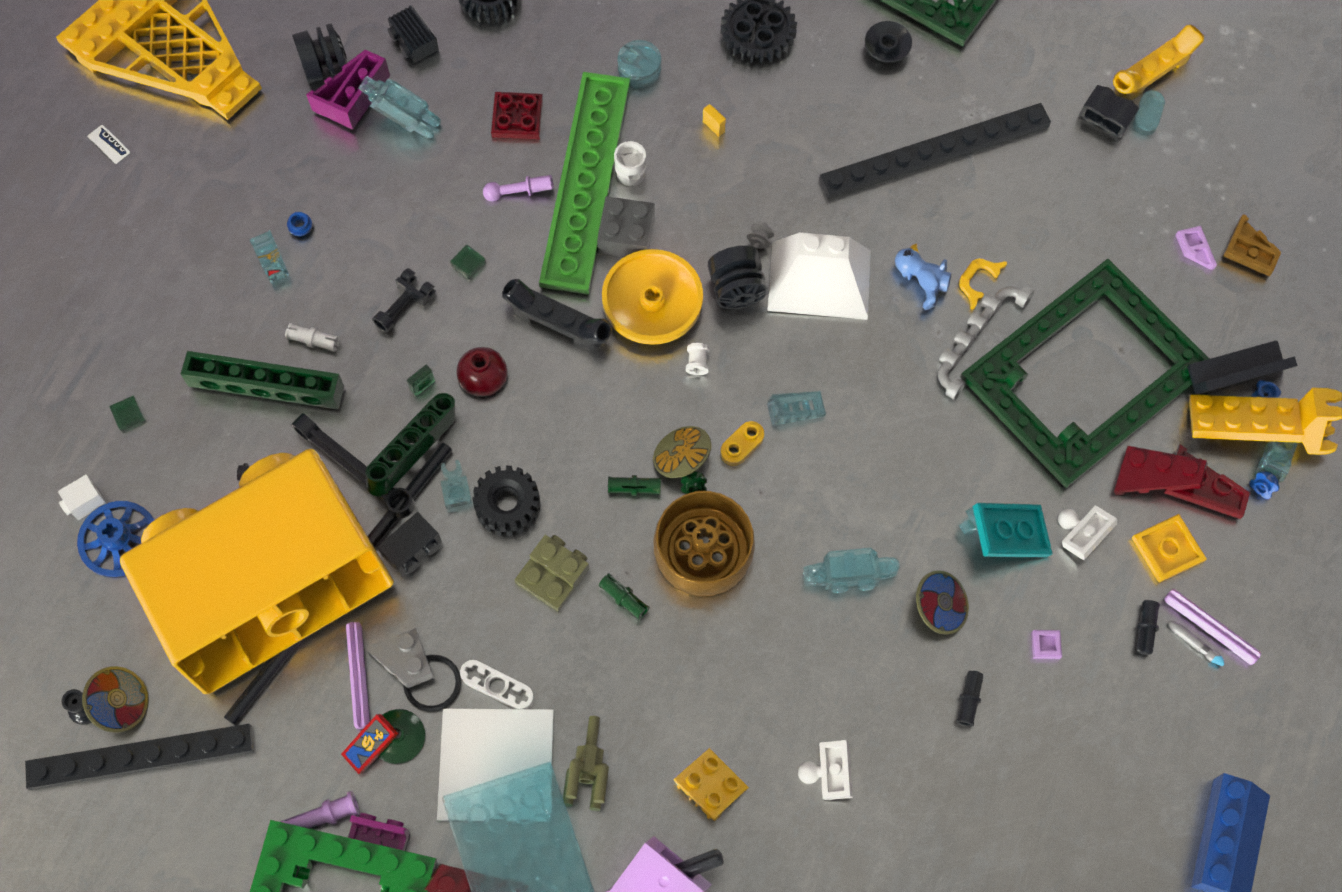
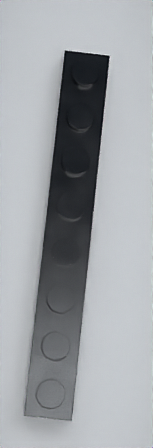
(139, 756)

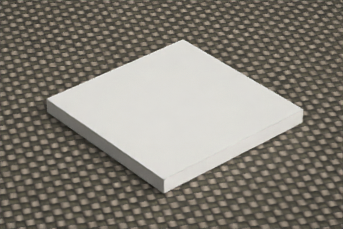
(490, 745)

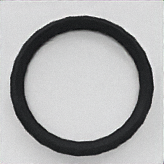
(455, 693)

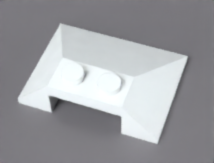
(819, 276)

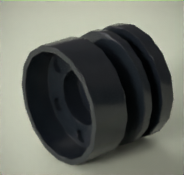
(320, 53)
(737, 277)

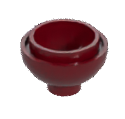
(485, 379)

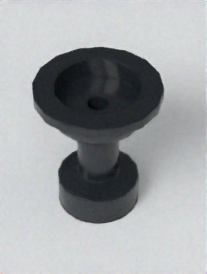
(73, 704)

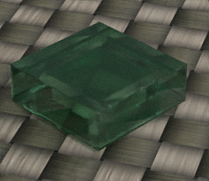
(468, 261)
(420, 380)
(127, 413)

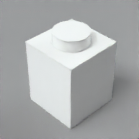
(80, 498)

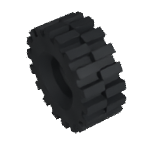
(506, 482)

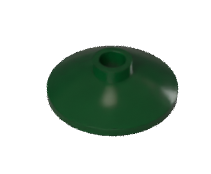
(411, 739)

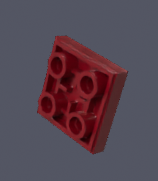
(517, 115)

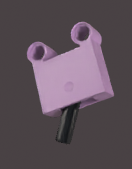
(661, 870)

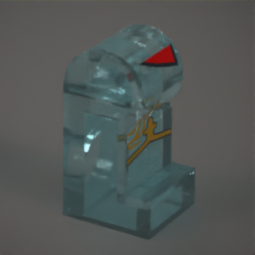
(269, 256)

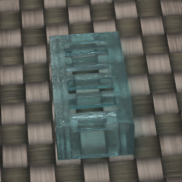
(784, 415)

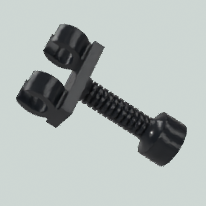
(384, 320)

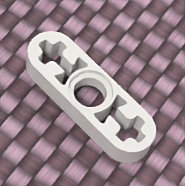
(482, 669)

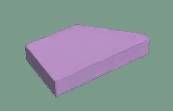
(1195, 246)

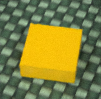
(714, 120)

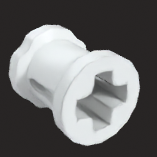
(697, 358)

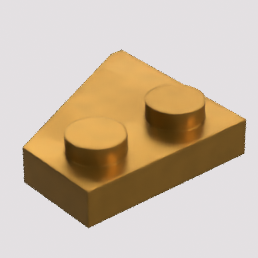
(1252, 248)

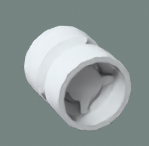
(630, 163)

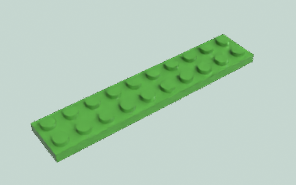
(584, 183)

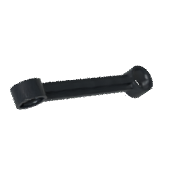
(312, 433)

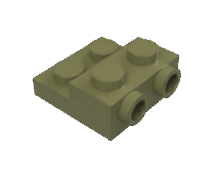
(553, 571)

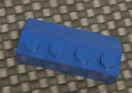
(1231, 836)

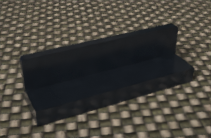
(1238, 367)

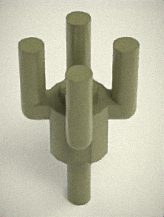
(587, 769)

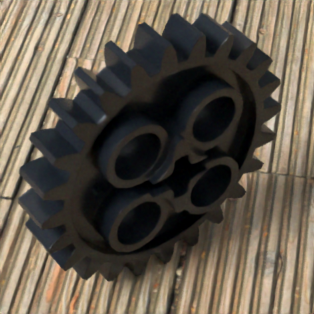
(740, 20)

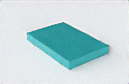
(1012, 530)

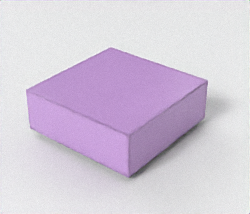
(1046, 644)

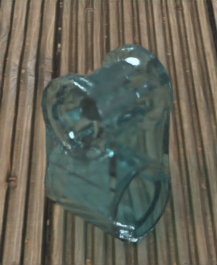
(1277, 459)

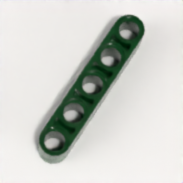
(438, 416)

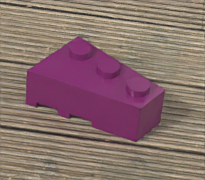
(340, 97)

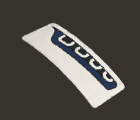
(108, 144)

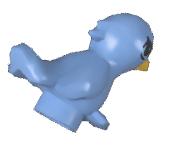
(929, 275)

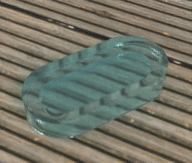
(1149, 112)

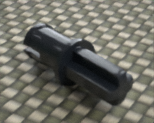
(1147, 627)
(970, 698)

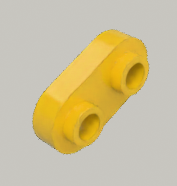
(743, 442)

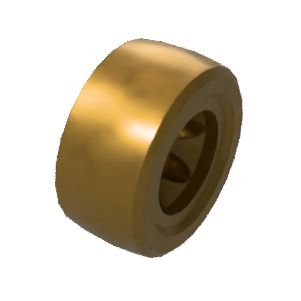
(705, 512)

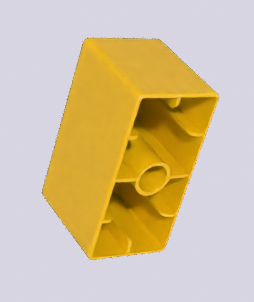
(253, 569)

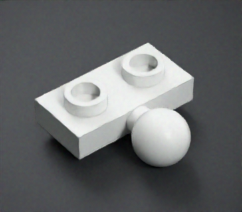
(1086, 532)
(834, 770)

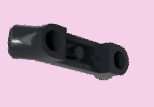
(533, 305)

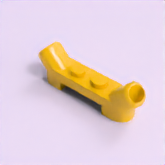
(1172, 54)

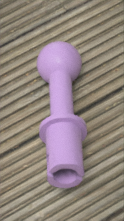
(493, 191)

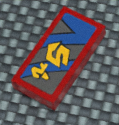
(369, 743)

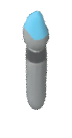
(1196, 643)

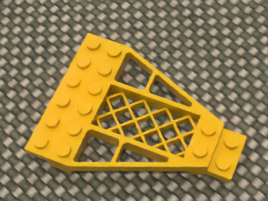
(120, 23)

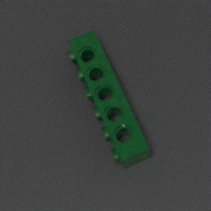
(262, 380)

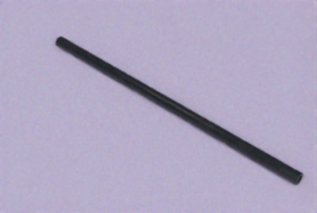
(375, 537)

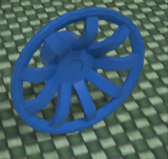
(112, 535)

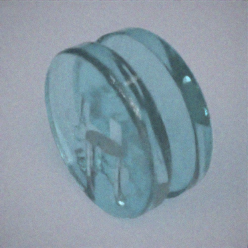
(639, 62)

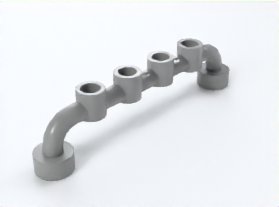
(965, 339)

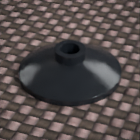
(889, 34)

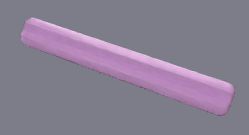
(1212, 626)
(357, 675)

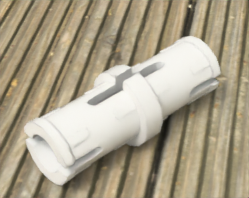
(312, 337)

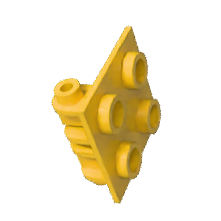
(710, 784)

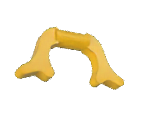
(975, 265)

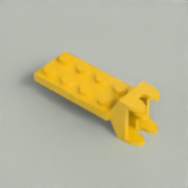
(1268, 418)

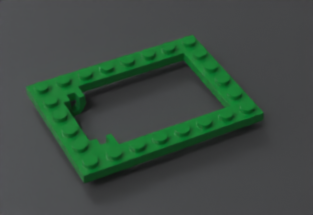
(294, 846)

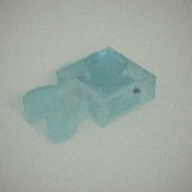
(456, 488)

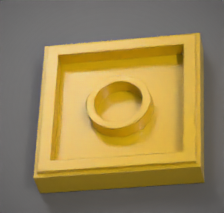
(1169, 548)

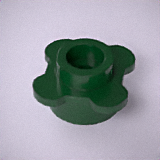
(693, 482)

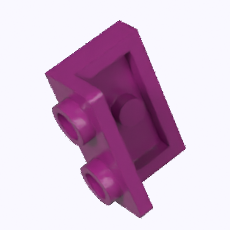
(386, 834)

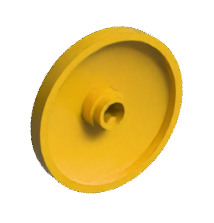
(652, 296)

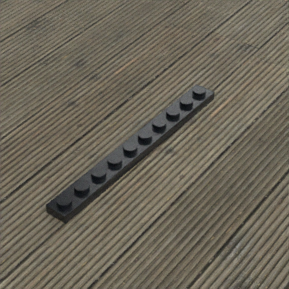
(934, 150)

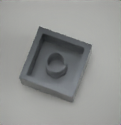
(625, 226)

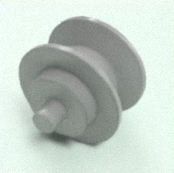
(760, 235)

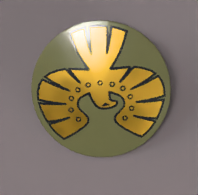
(682, 452)

